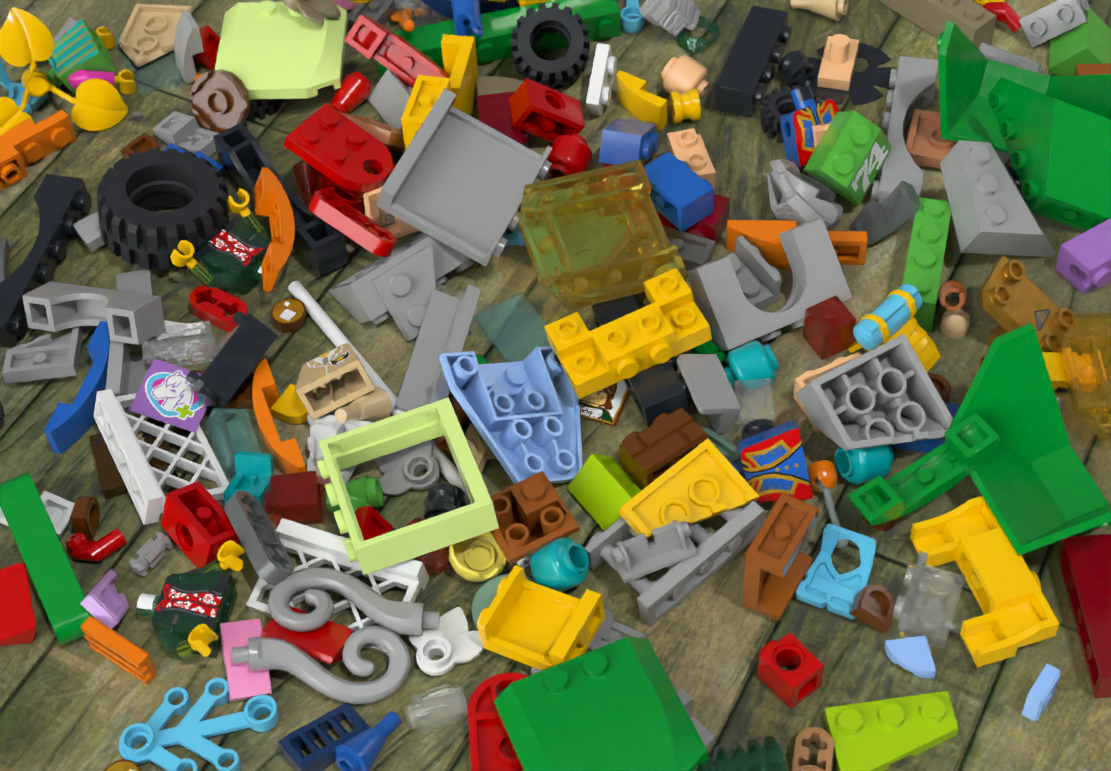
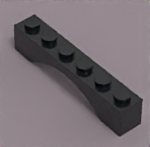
(60, 205)
(314, 239)

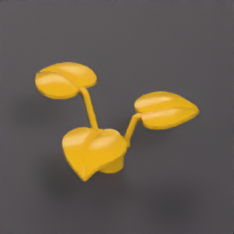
(28, 40)

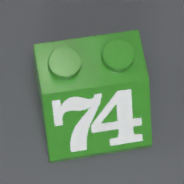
(849, 155)

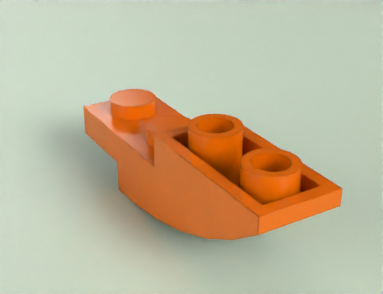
(31, 142)
(848, 245)

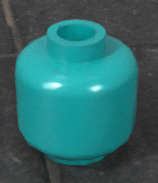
(751, 363)
(864, 464)
(560, 564)

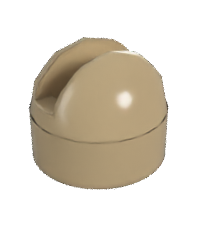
(955, 323)

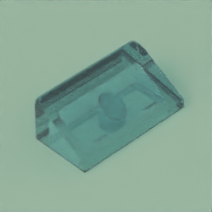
(228, 433)

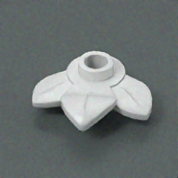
(449, 640)

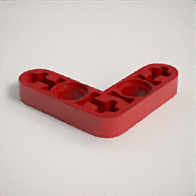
(345, 212)

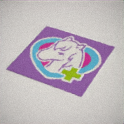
(169, 397)

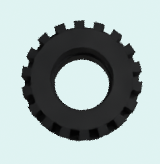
(550, 21)

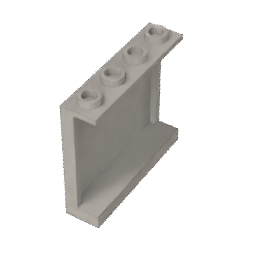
(462, 181)

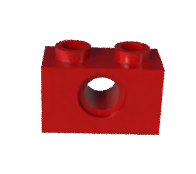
(545, 111)
(196, 523)

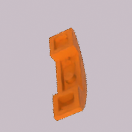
(273, 202)
(264, 395)

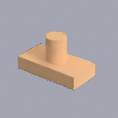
(838, 62)

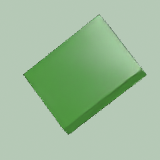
(1080, 45)

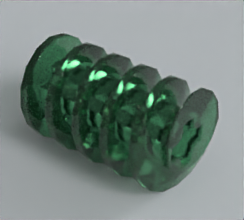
(754, 759)

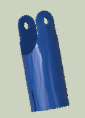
(467, 17)

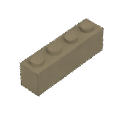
(932, 16)

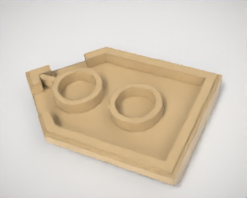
(150, 32)

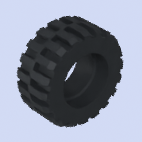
(157, 181)

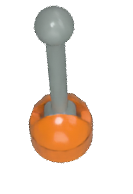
(823, 479)

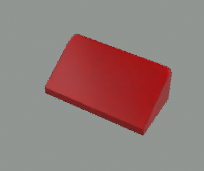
(16, 606)
(321, 644)

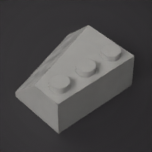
(988, 206)
(877, 400)

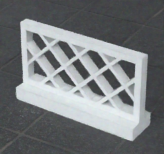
(134, 464)
(330, 550)

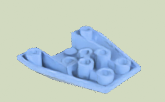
(521, 412)

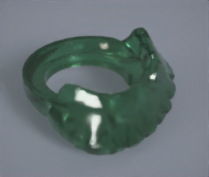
(696, 44)

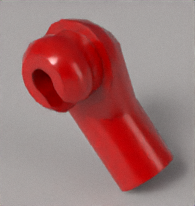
(1005, 14)
(92, 550)

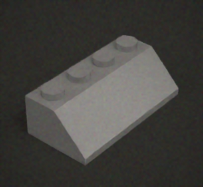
(362, 299)

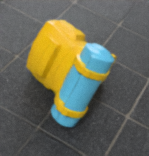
(893, 319)

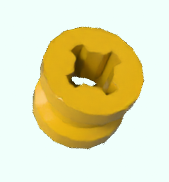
(685, 106)

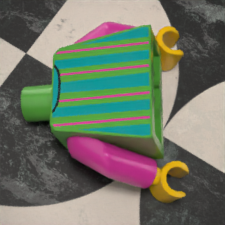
(83, 56)

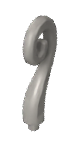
(394, 615)
(275, 653)

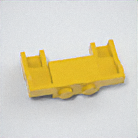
(632, 341)
(997, 576)

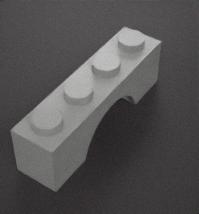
(61, 306)

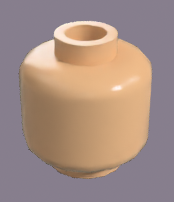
(685, 74)

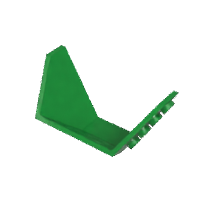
(969, 77)
(1057, 154)
(1033, 474)

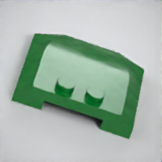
(601, 715)

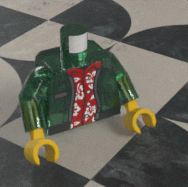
(233, 255)
(194, 605)

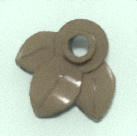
(314, 9)

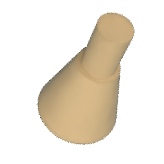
(829, 8)
(369, 407)

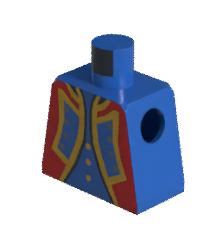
(797, 124)
(775, 463)

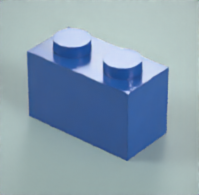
(628, 141)
(679, 191)

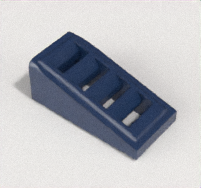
(293, 743)

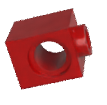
(791, 685)

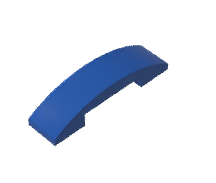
(73, 421)

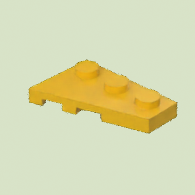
(690, 490)

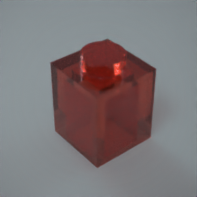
(829, 327)
(295, 498)

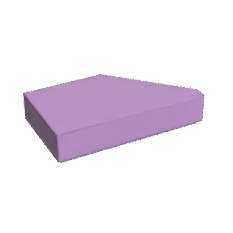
(105, 602)

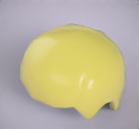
(477, 558)

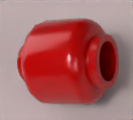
(569, 155)

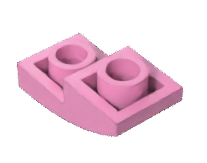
(241, 680)

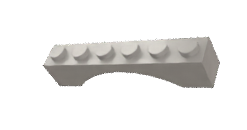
(914, 89)

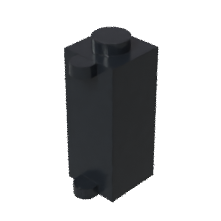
(233, 361)

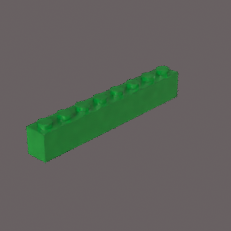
(599, 15)

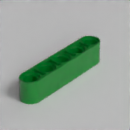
(44, 557)

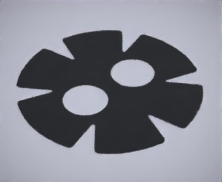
(861, 86)

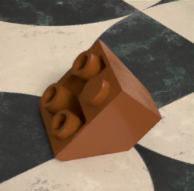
(530, 517)

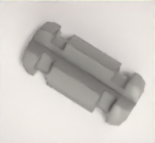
(150, 554)

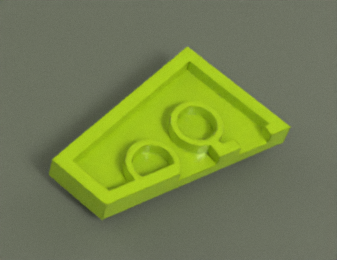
(887, 730)

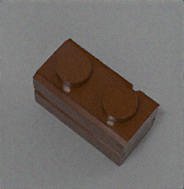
(659, 446)

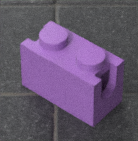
(1087, 258)

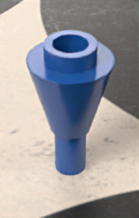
(362, 750)

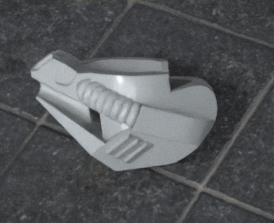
(801, 197)

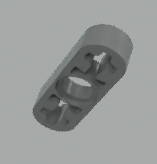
(258, 538)

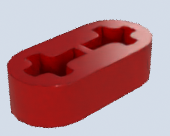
(216, 313)

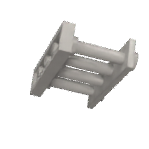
(687, 575)

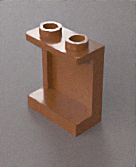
(774, 560)

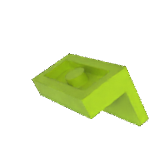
(603, 488)

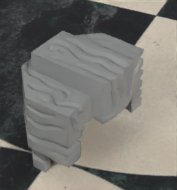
(671, 14)

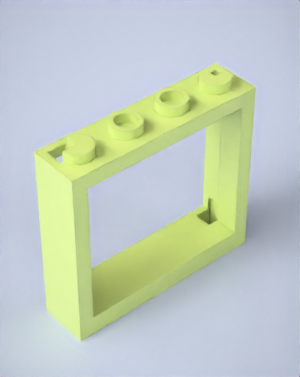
(388, 437)

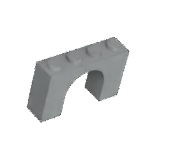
(736, 321)

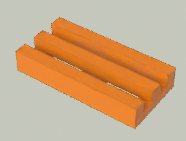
(119, 650)

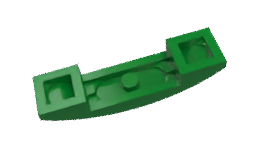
(929, 476)

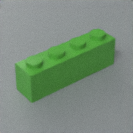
(927, 255)

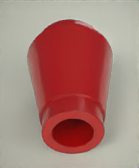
(353, 91)

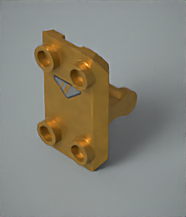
(1017, 301)

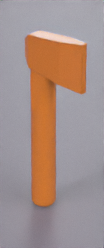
(404, 18)

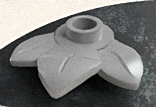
(402, 467)

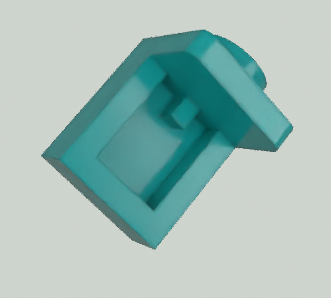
(252, 475)

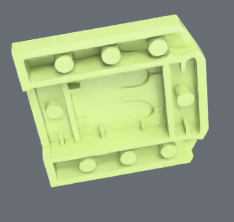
(281, 50)

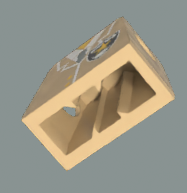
(335, 381)

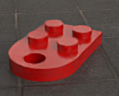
(341, 150)
(487, 736)

